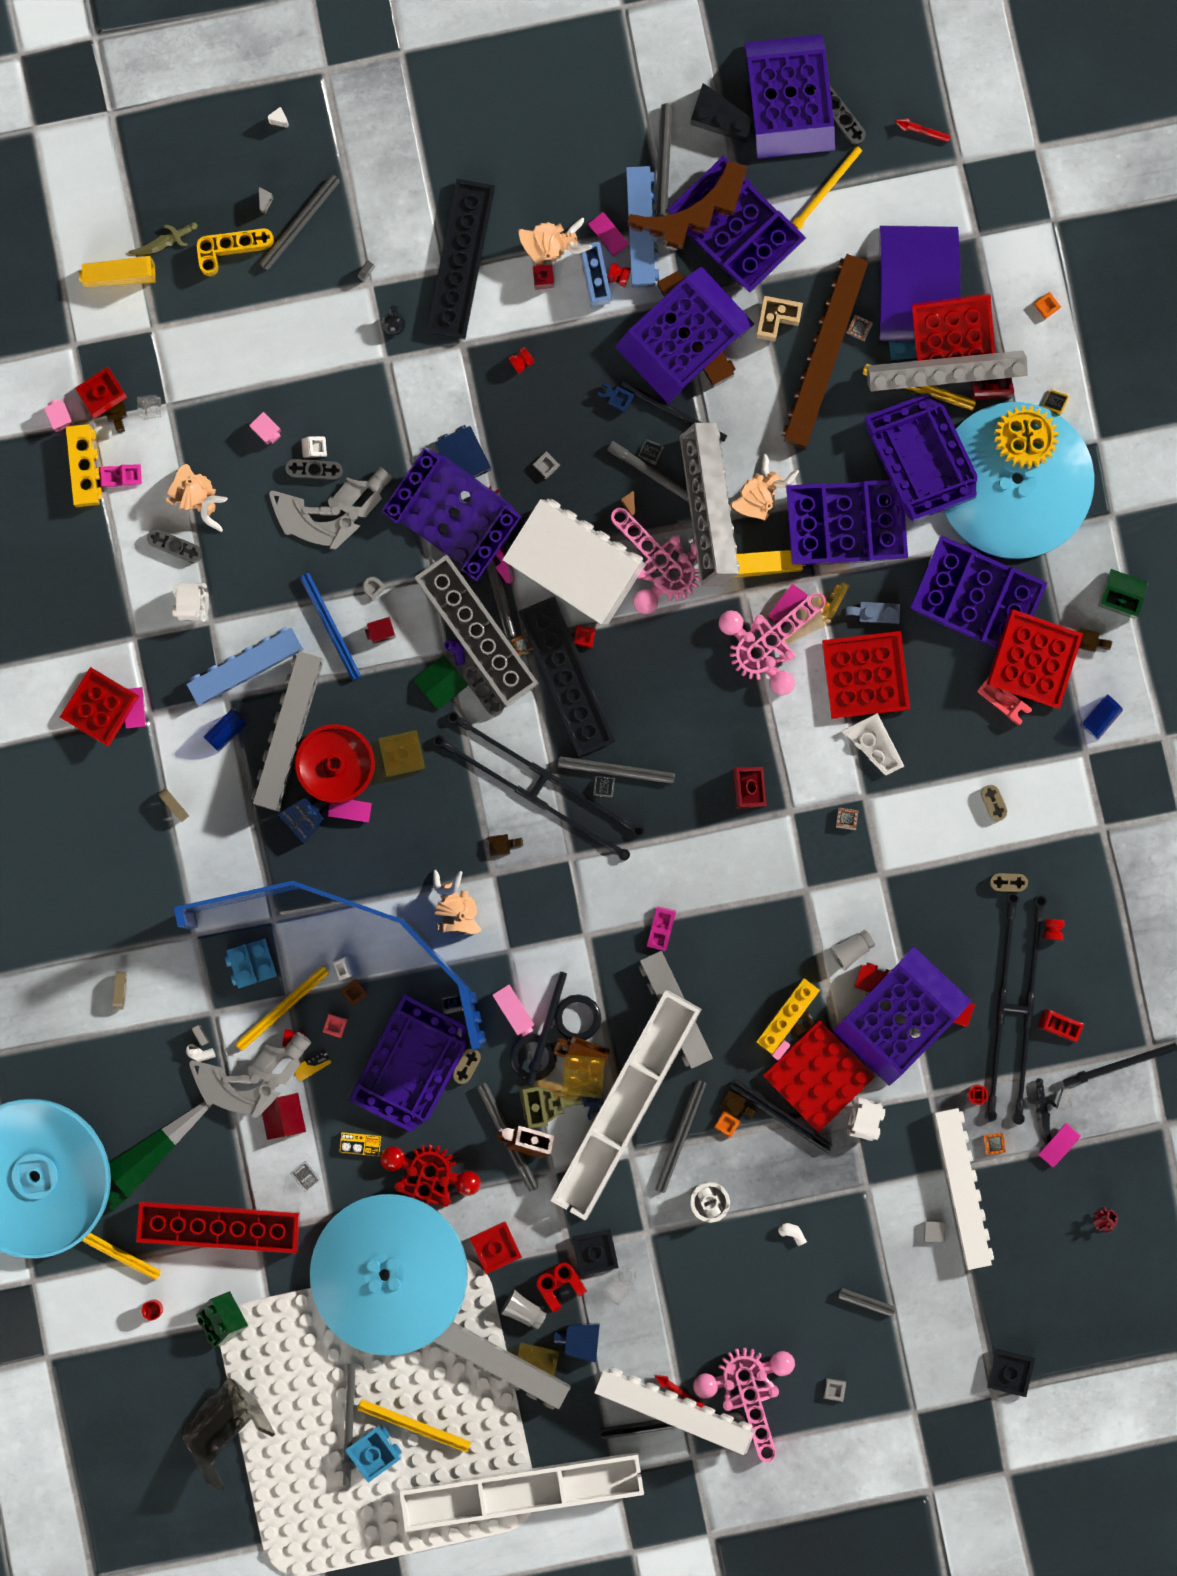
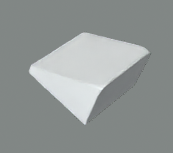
(314, 447)

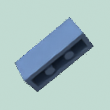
(595, 276)

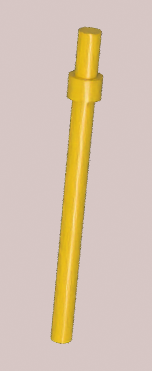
(798, 221)

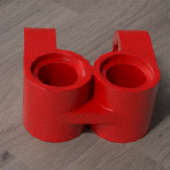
(558, 1281)

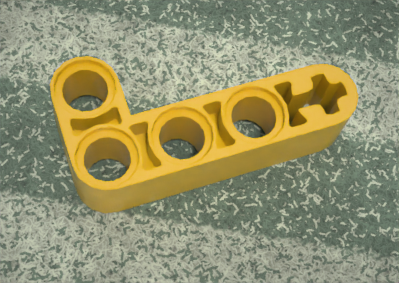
(235, 247)

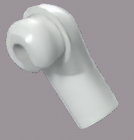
(199, 1055)
(793, 1231)

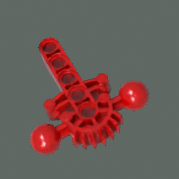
(393, 1159)

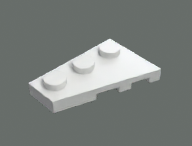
(875, 743)

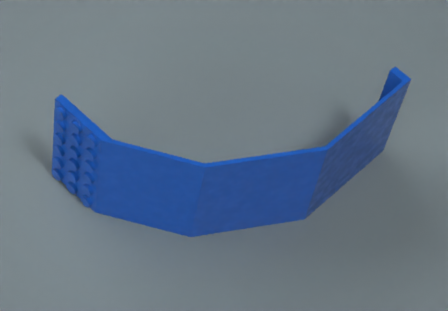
(186, 919)

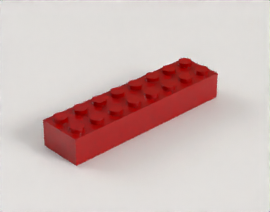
(218, 1227)

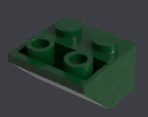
(1123, 594)
(221, 1319)

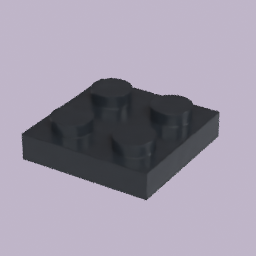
(595, 1252)
(1011, 1372)

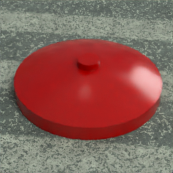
(334, 764)

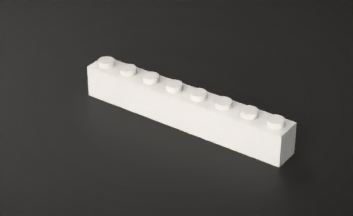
(962, 1188)

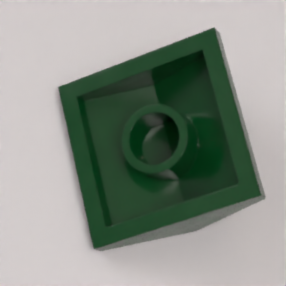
(440, 682)

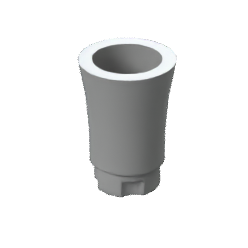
(852, 949)
(523, 1310)

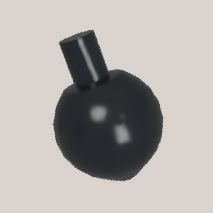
(393, 322)

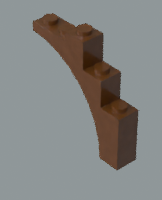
(699, 216)

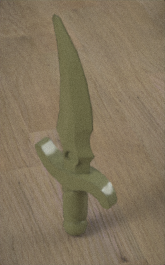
(165, 240)

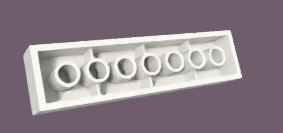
(675, 1411)

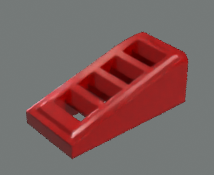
(1044, 1021)

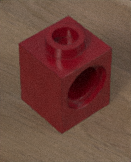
(543, 277)
(380, 630)

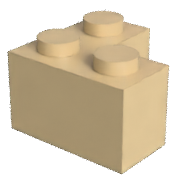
(775, 312)

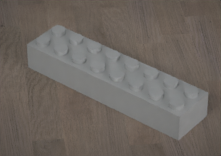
(709, 504)
(476, 631)
(288, 731)

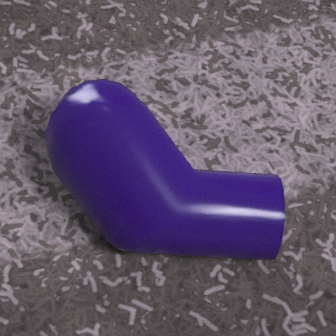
(456, 649)

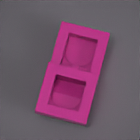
(608, 234)
(120, 475)
(504, 568)
(787, 603)
(137, 715)
(350, 810)
(661, 928)
(1059, 1145)

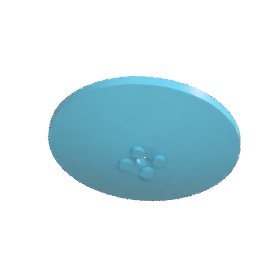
(1028, 516)
(73, 1183)
(424, 1269)

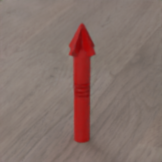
(905, 124)
(664, 1382)

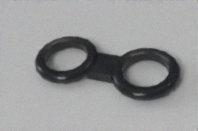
(556, 1032)

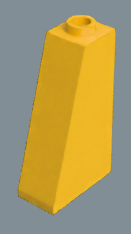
(118, 272)
(766, 563)

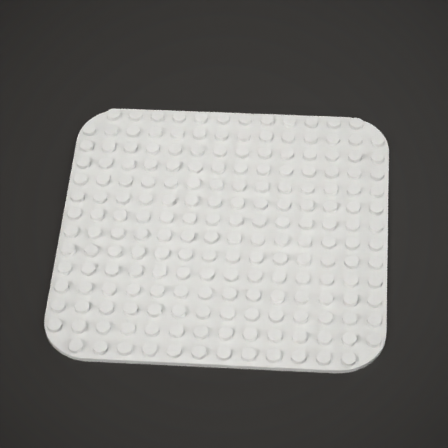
(296, 1476)

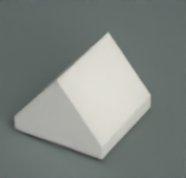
(278, 118)
(344, 968)

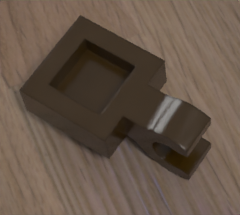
(117, 413)
(1091, 640)
(501, 844)
(735, 1104)

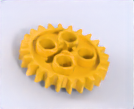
(1044, 436)

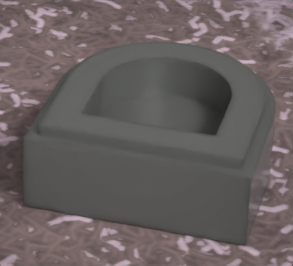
(366, 270)

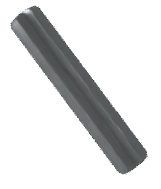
(866, 1302)

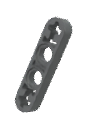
(843, 110)

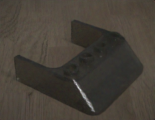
(219, 1423)

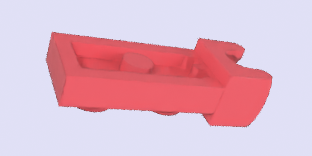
(1004, 701)

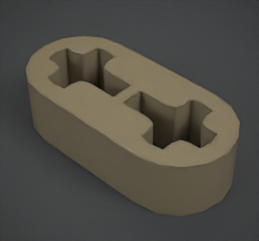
(173, 804)
(989, 804)
(1007, 887)
(119, 990)
(462, 1063)

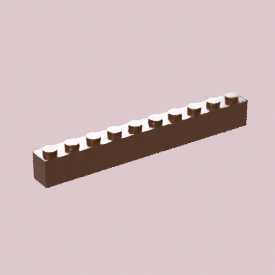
(825, 352)

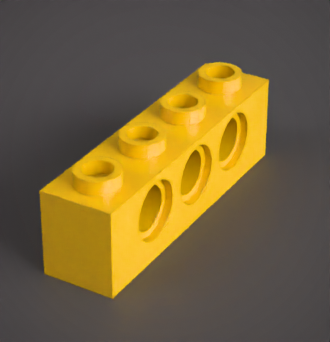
(75, 435)
(787, 1016)

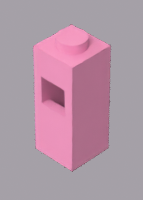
(514, 1010)

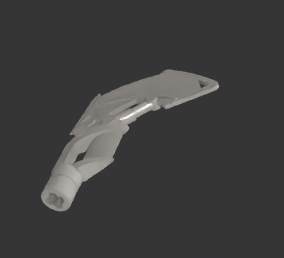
(296, 520)
(216, 1086)

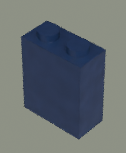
(464, 451)

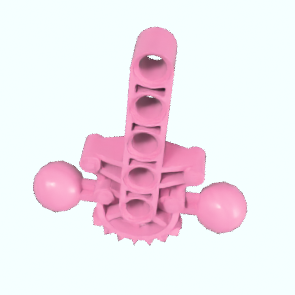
(647, 600)
(732, 624)
(707, 1385)

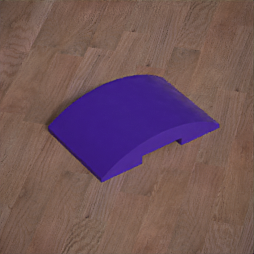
(748, 242)
(914, 268)
(845, 523)
(974, 592)

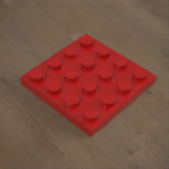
(953, 327)
(1034, 659)
(865, 675)
(819, 1076)

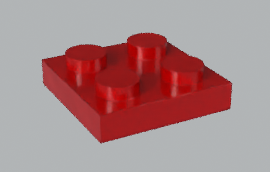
(101, 392)
(495, 1247)

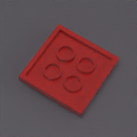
(99, 706)

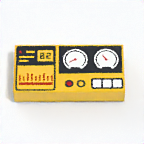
(360, 1144)

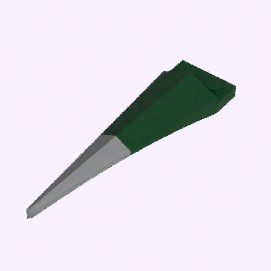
(136, 1164)

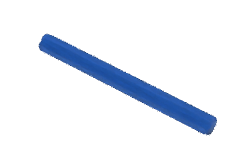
(330, 626)

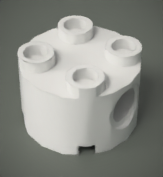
(191, 602)
(865, 1119)
(710, 1202)

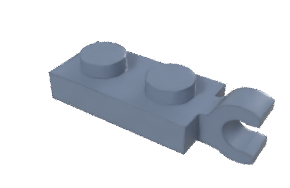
(875, 612)

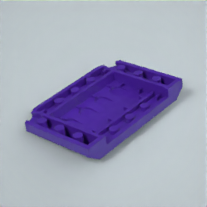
(922, 456)
(410, 1064)

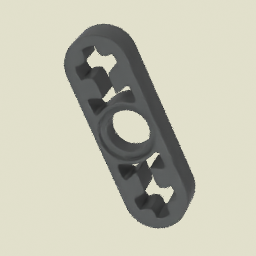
(329, 465)
(162, 535)
(479, 675)

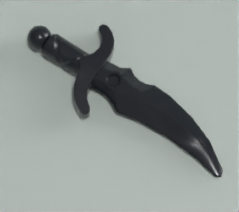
(1043, 1115)

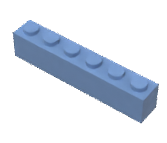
(641, 243)
(245, 666)

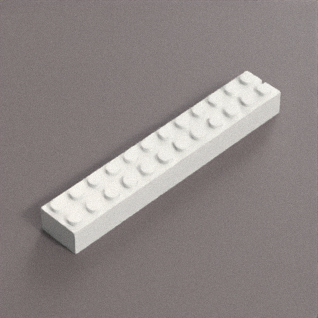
(626, 1104)
(521, 1491)

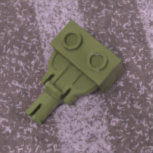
(540, 1105)

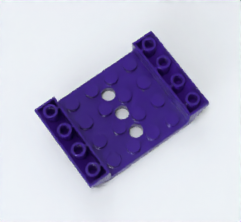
(790, 123)
(663, 355)
(425, 502)
(920, 994)

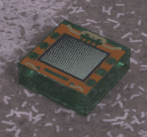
(522, 645)

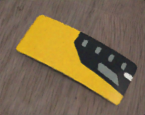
(312, 1065)

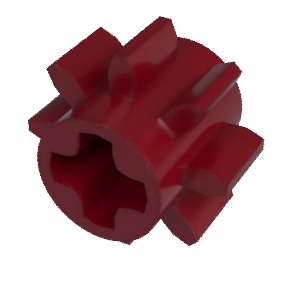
(1105, 1219)

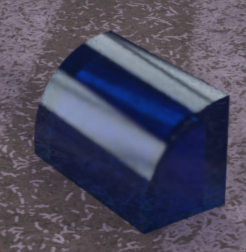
(1102, 717)
(225, 730)

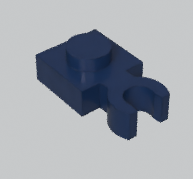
(619, 398)
(593, 1102)

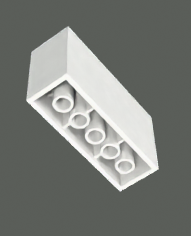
(574, 561)

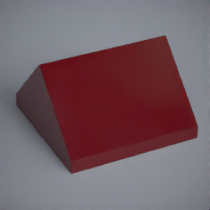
(992, 389)
(749, 787)
(284, 1117)

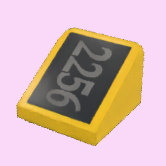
(1055, 401)

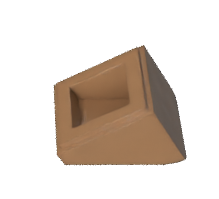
(628, 503)

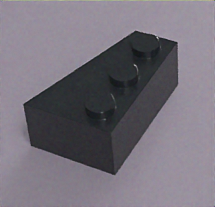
(720, 116)

